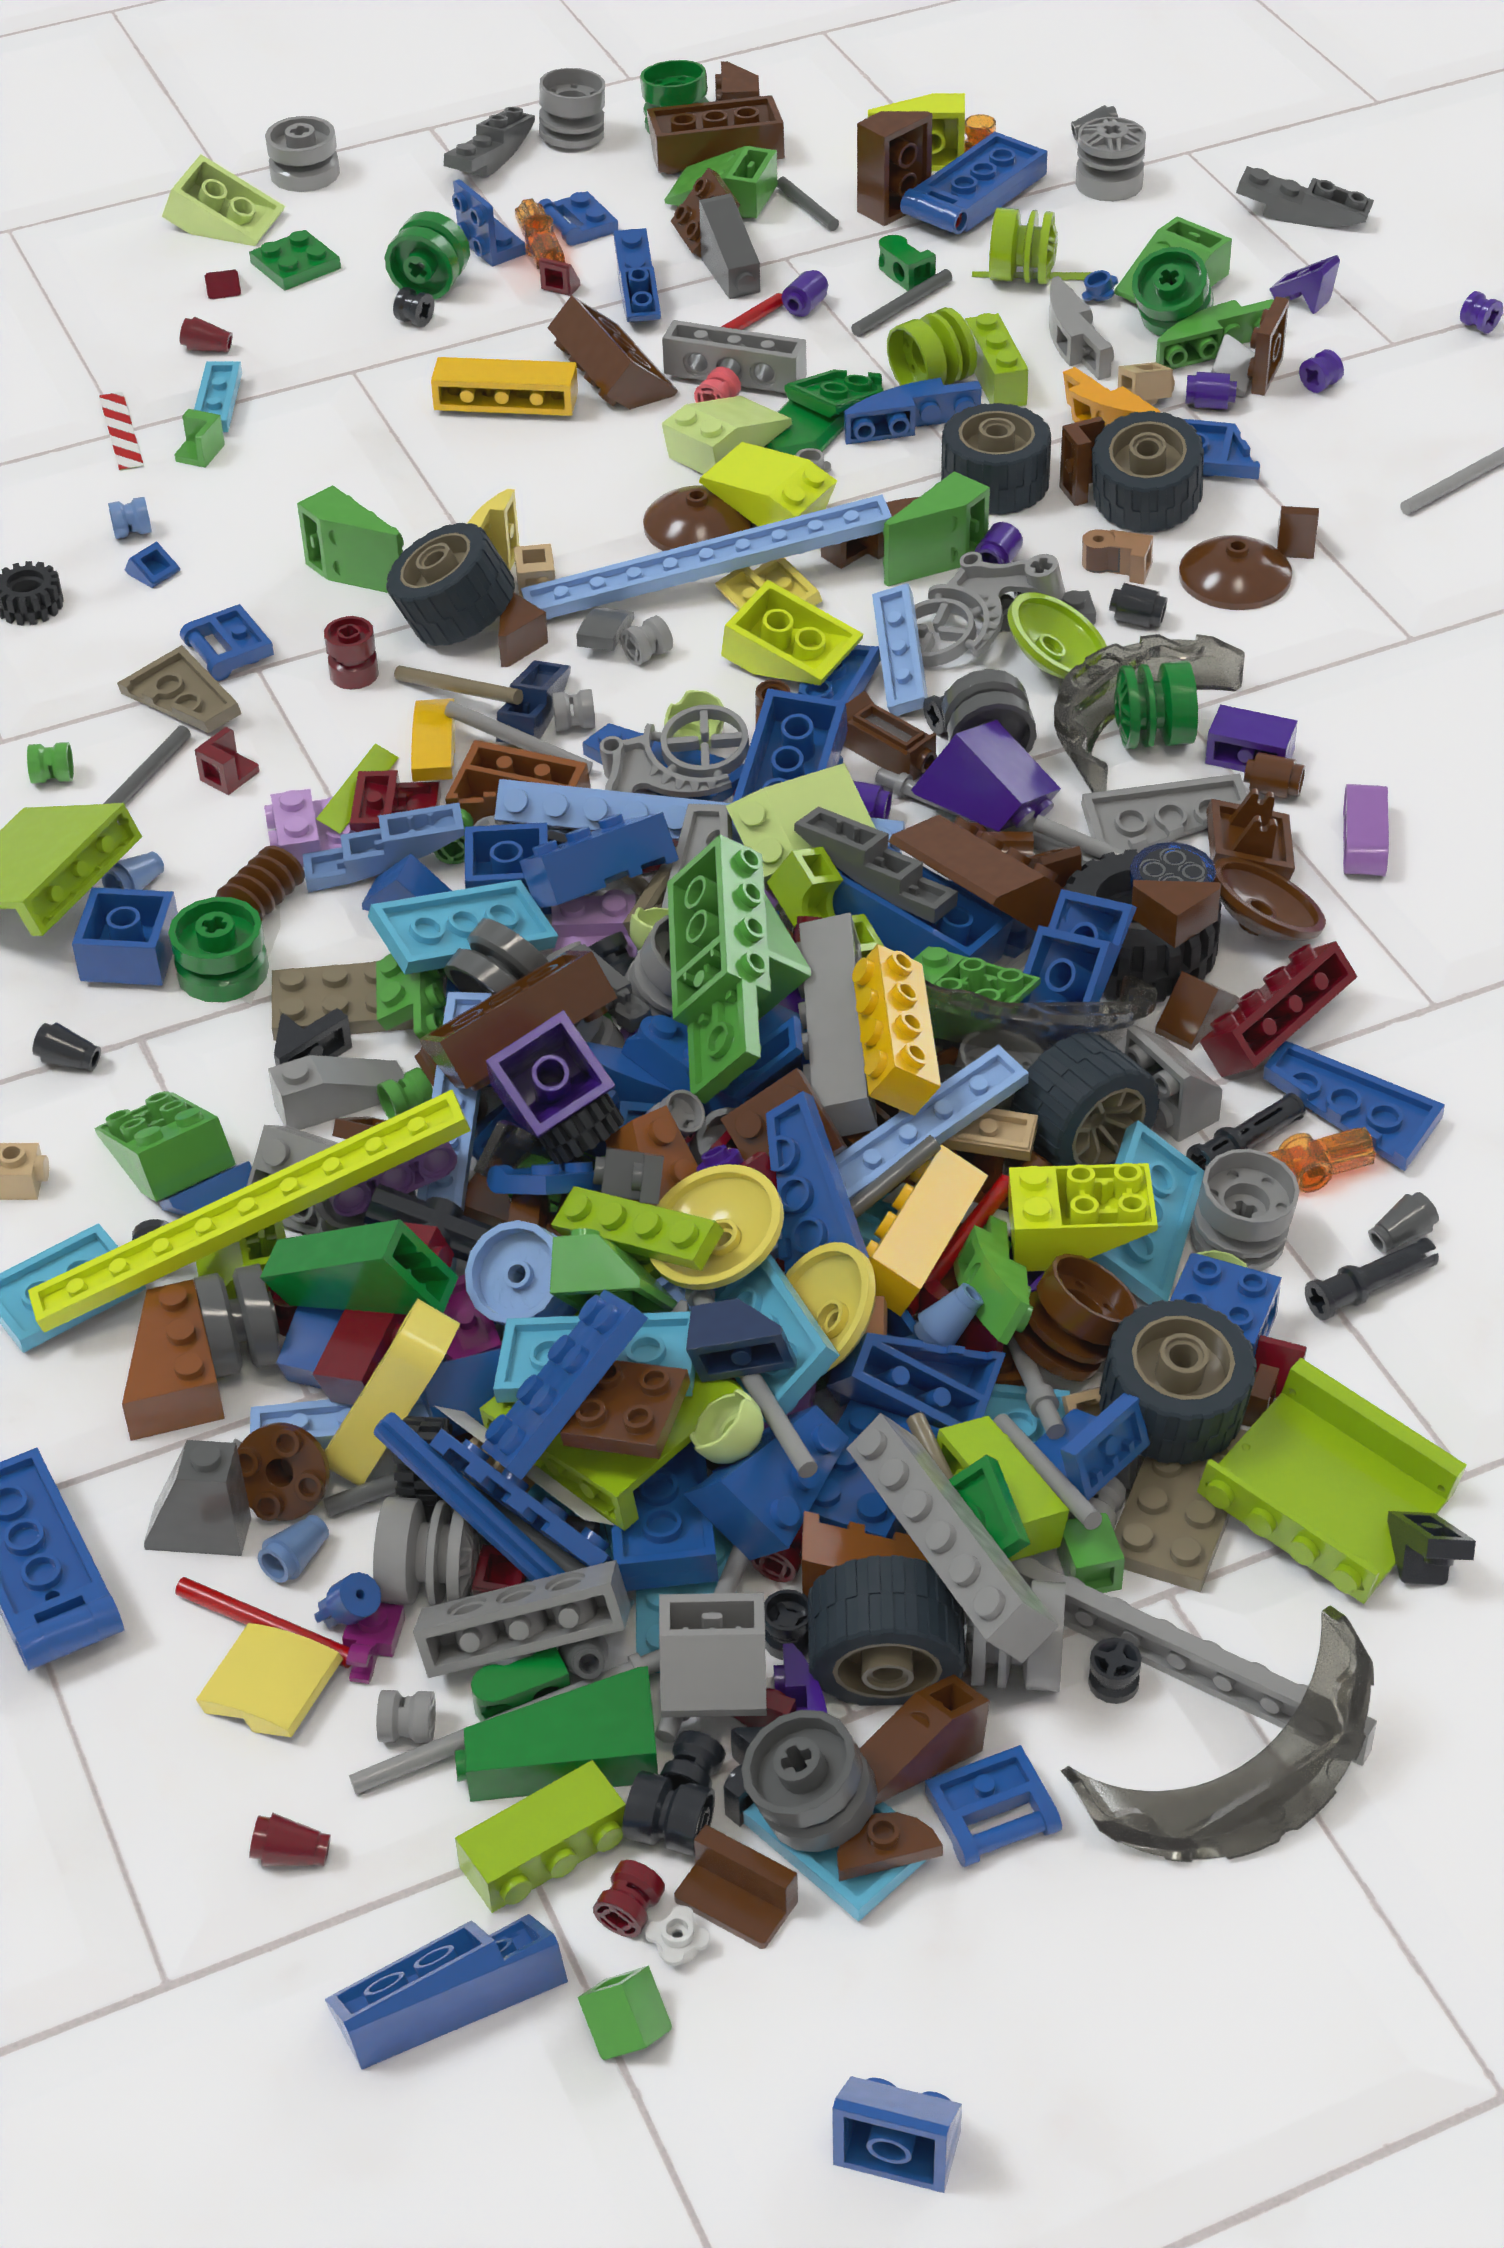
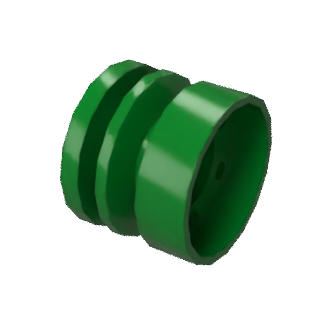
(673, 84)
(1151, 705)

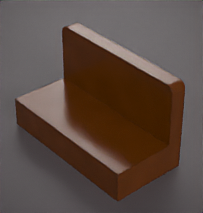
(1077, 458)
(738, 1888)

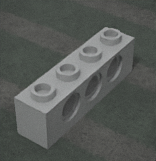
(755, 357)
(522, 1619)

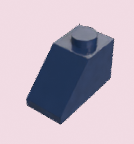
(735, 1341)

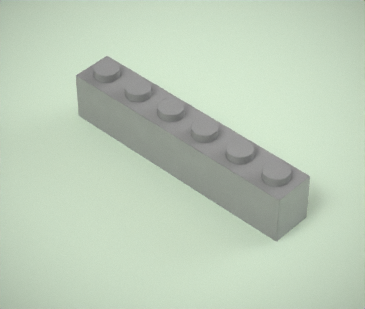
(833, 1023)
(952, 1539)

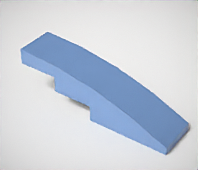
(376, 850)

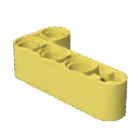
(391, 1388)

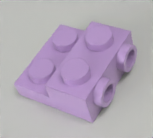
(296, 824)
(593, 918)

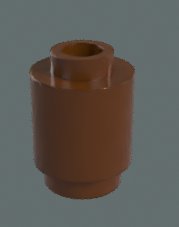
(1275, 775)

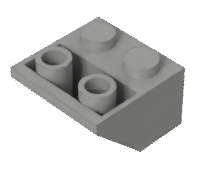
(1186, 1093)
(279, 1149)
(712, 1655)

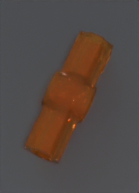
(538, 232)
(1320, 1159)

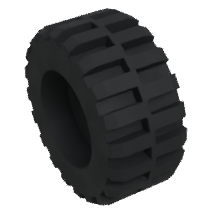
(1142, 951)

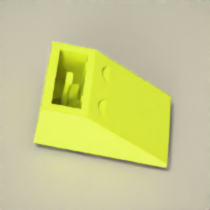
(1077, 1210)

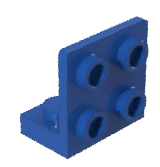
(484, 232)
(1239, 1292)
(1099, 1445)

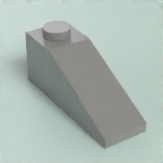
(327, 1087)

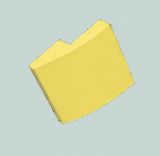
(500, 524)
(744, 582)
(269, 1679)

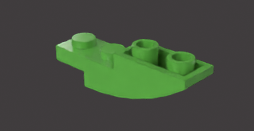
(1201, 334)
(999, 1280)

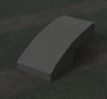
(603, 628)

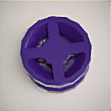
(1481, 312)
(1321, 371)

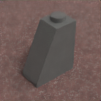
(727, 247)
(202, 1503)

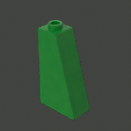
(359, 1269)
(555, 1736)

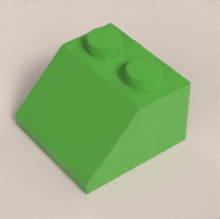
(589, 1264)

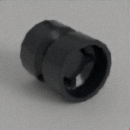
(661, 1811)

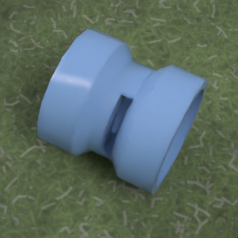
(129, 517)

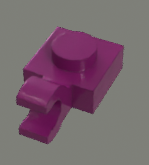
(373, 1638)

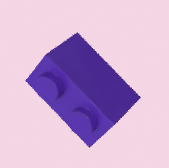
(1242, 733)

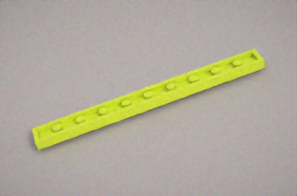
(247, 1211)

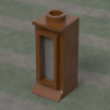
(887, 738)

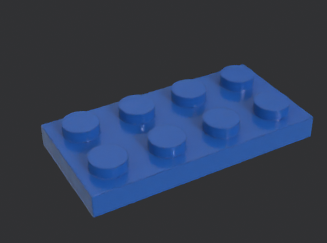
(563, 1383)

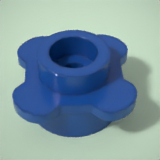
(1099, 286)

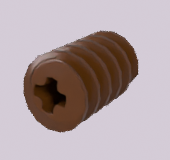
(265, 880)

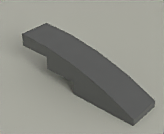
(865, 857)

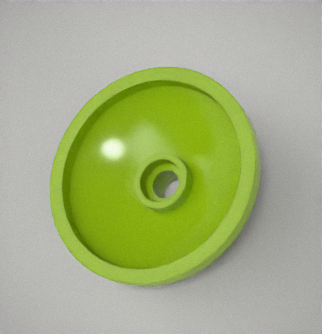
(1052, 633)

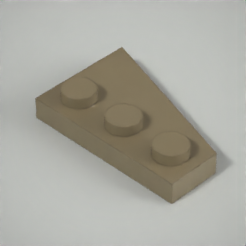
(182, 690)

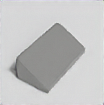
(1234, 359)

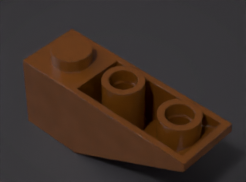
(927, 1736)

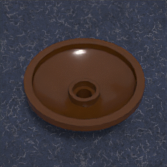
(690, 517)
(1235, 572)
(1267, 902)

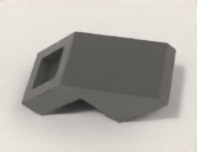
(630, 1174)

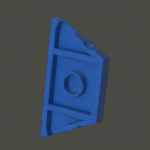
(1225, 450)

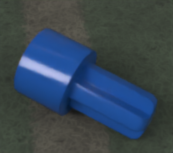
(349, 1601)

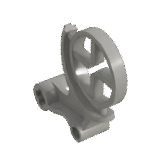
(980, 587)
(633, 766)

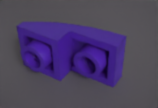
(797, 1682)

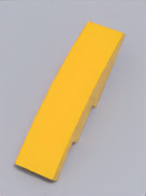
(432, 741)

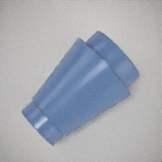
(134, 872)
(948, 1317)
(291, 1550)

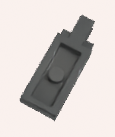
(627, 1008)

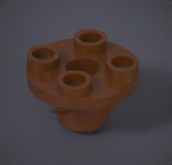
(283, 1471)

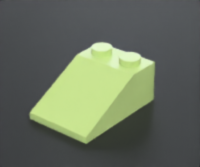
(220, 205)
(710, 429)
(768, 815)

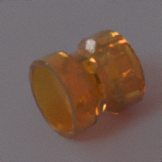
(978, 128)

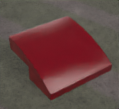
(383, 794)

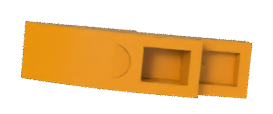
(1092, 400)

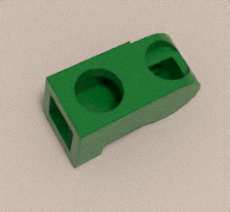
(905, 263)
(505, 1687)

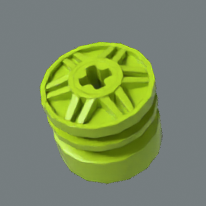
(1022, 245)
(932, 348)

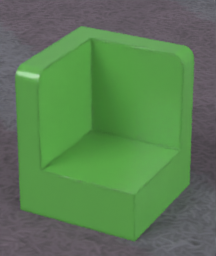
(203, 438)
(1092, 1555)
(625, 2013)

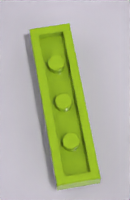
(640, 1227)

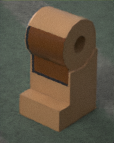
(1118, 553)

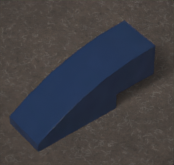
(537, 708)

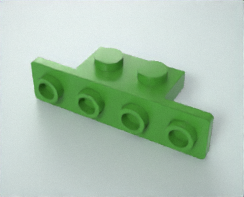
(409, 997)

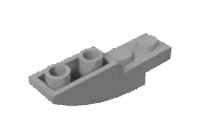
(1073, 331)

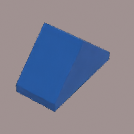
(402, 881)

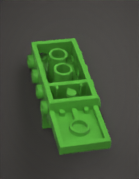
(726, 961)

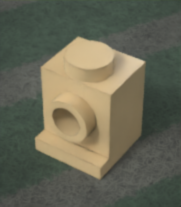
(1147, 381)
(533, 565)
(22, 1171)

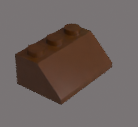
(891, 158)

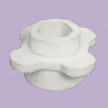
(682, 1949)

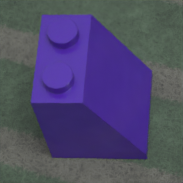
(988, 779)
(547, 1075)

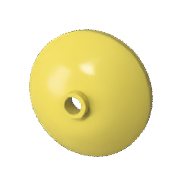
(746, 1210)
(838, 1291)

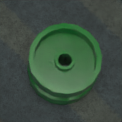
(427, 254)
(1170, 288)
(218, 949)

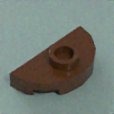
(887, 1843)

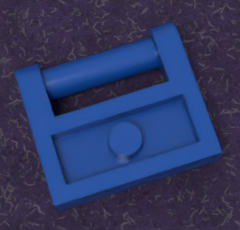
(587, 218)
(236, 634)
(542, 1178)
(988, 1790)

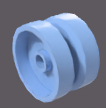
(512, 1273)

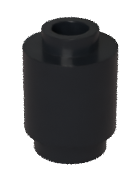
(1138, 605)

